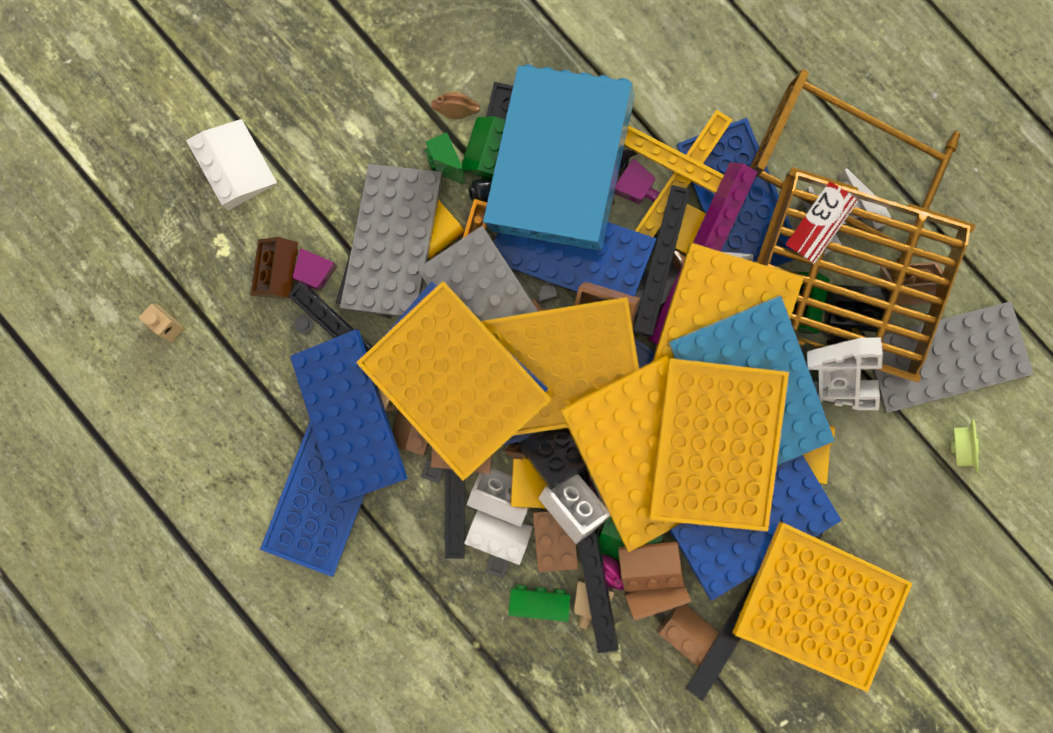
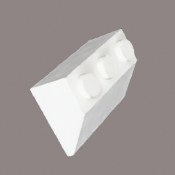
(493, 496)
(575, 507)
(499, 537)

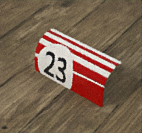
(822, 222)

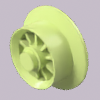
(966, 446)

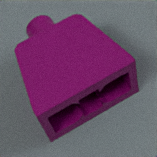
(636, 184)
(313, 269)

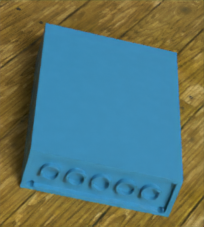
(560, 156)

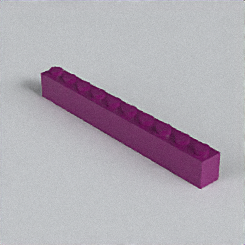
(716, 222)

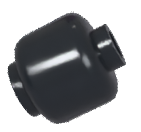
(480, 189)

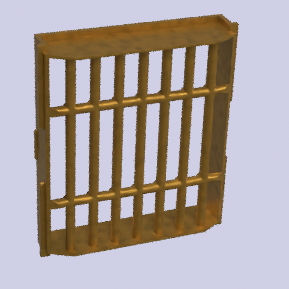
(944, 282)

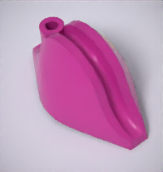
(612, 573)

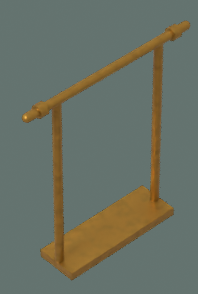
(782, 115)

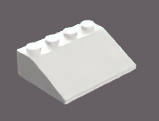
(232, 163)

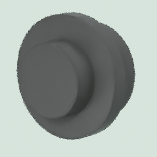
(303, 324)

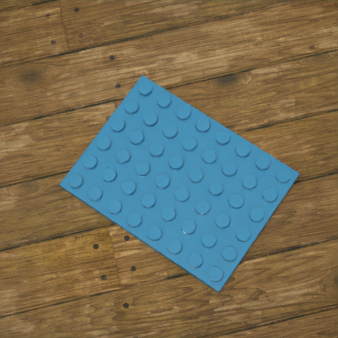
(765, 340)

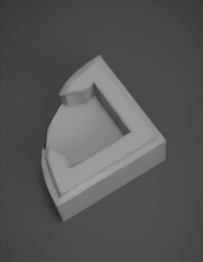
(547, 292)

